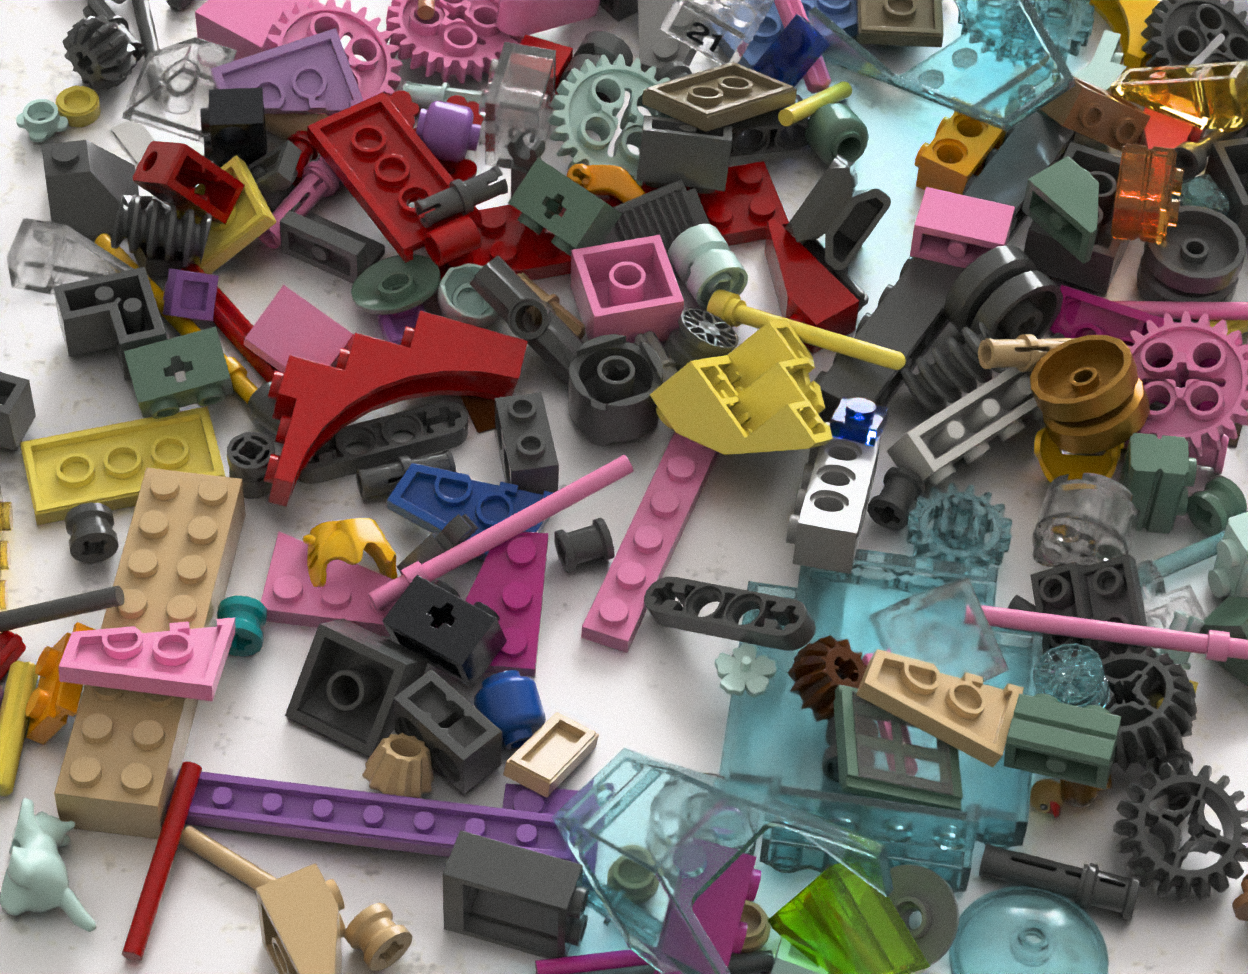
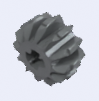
(99, 52)

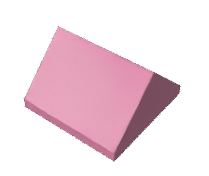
(296, 329)

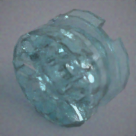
(1072, 680)

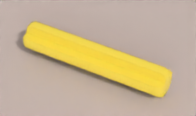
(13, 721)

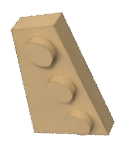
(947, 707)

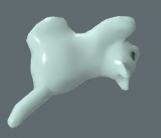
(36, 872)

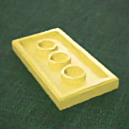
(111, 461)

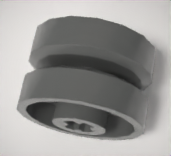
(1195, 261)
(1005, 295)

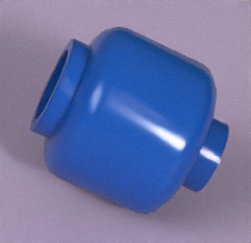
(512, 706)

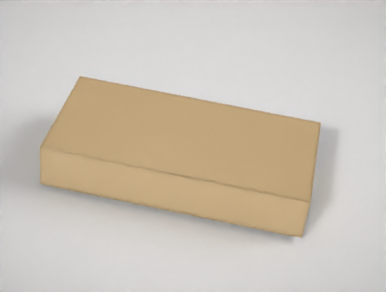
(551, 754)

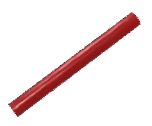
(161, 861)

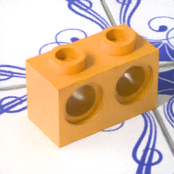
(956, 153)

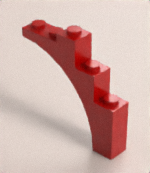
(431, 361)

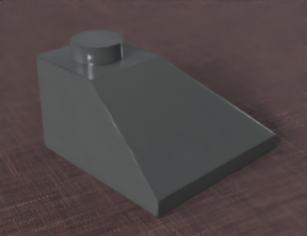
(86, 186)

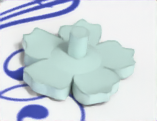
(745, 671)

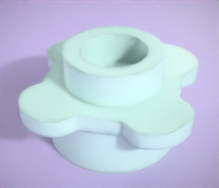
(41, 120)

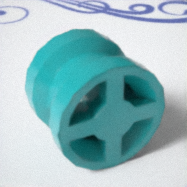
(249, 619)

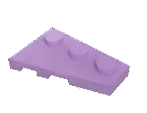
(297, 76)

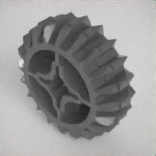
(1135, 688)
(1203, 835)

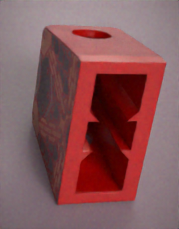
(175, 169)

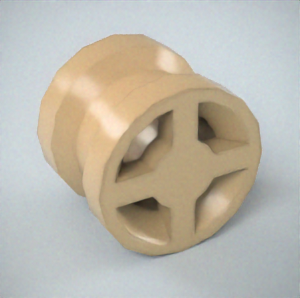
(378, 936)

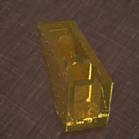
(1194, 93)

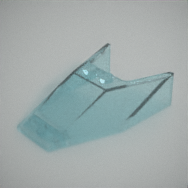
(989, 74)
(665, 833)

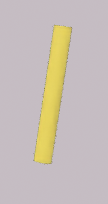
(809, 105)

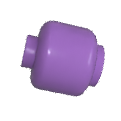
(448, 130)

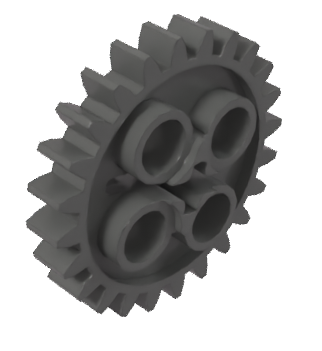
(1186, 27)

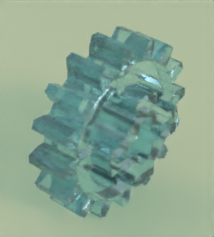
(959, 527)

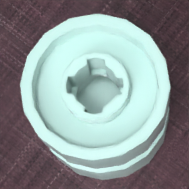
(706, 263)

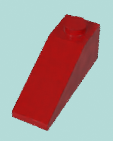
(806, 287)

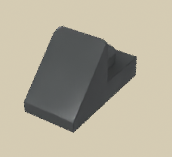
(276, 173)

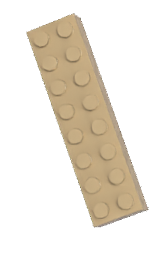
(170, 571)

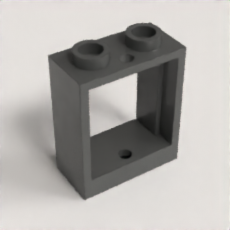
(514, 897)

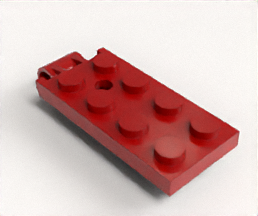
(386, 171)

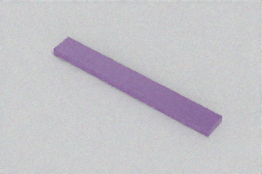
(363, 817)

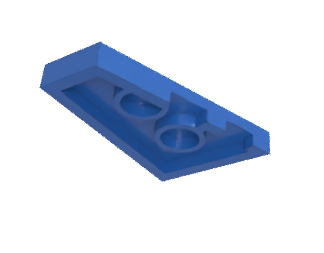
(436, 496)

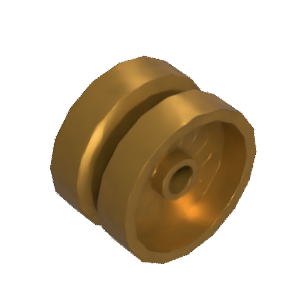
(1090, 394)

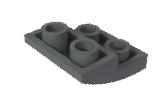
(1095, 592)

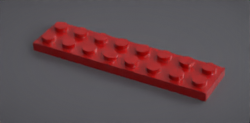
(737, 213)

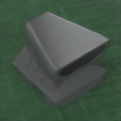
(840, 213)

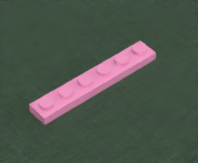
(649, 543)

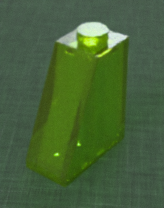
(848, 927)

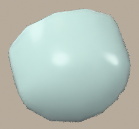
(461, 301)

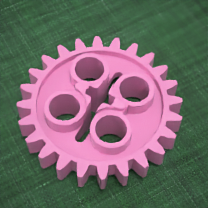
(454, 42)
(372, 76)
(1186, 347)

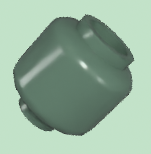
(836, 131)

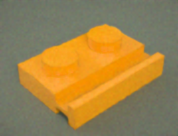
(52, 699)

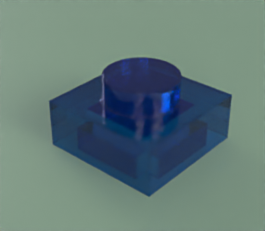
(859, 420)

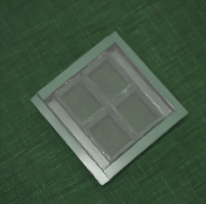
(892, 758)

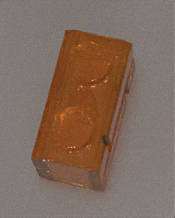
(1144, 193)

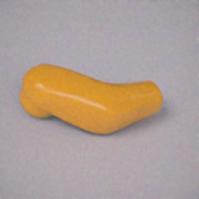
(606, 180)

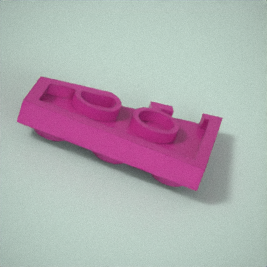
(514, 588)

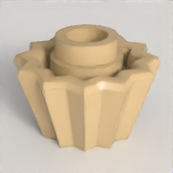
(400, 767)

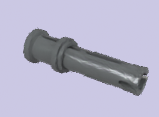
(1084, 884)

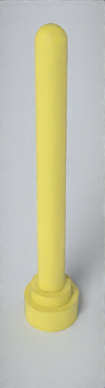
(735, 312)

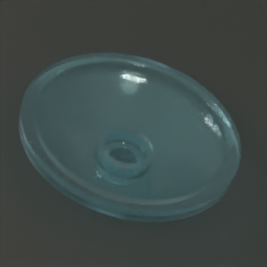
(995, 929)

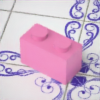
(958, 227)

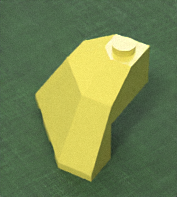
(750, 398)

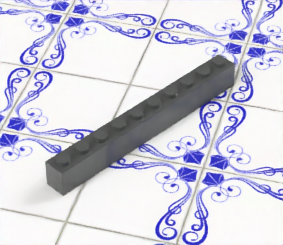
(913, 309)

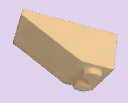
(302, 922)

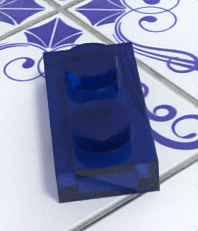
(792, 52)

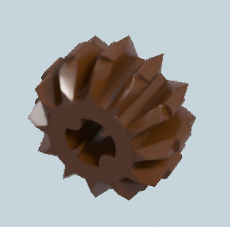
(821, 669)

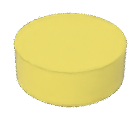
(79, 105)

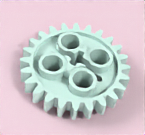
(581, 110)

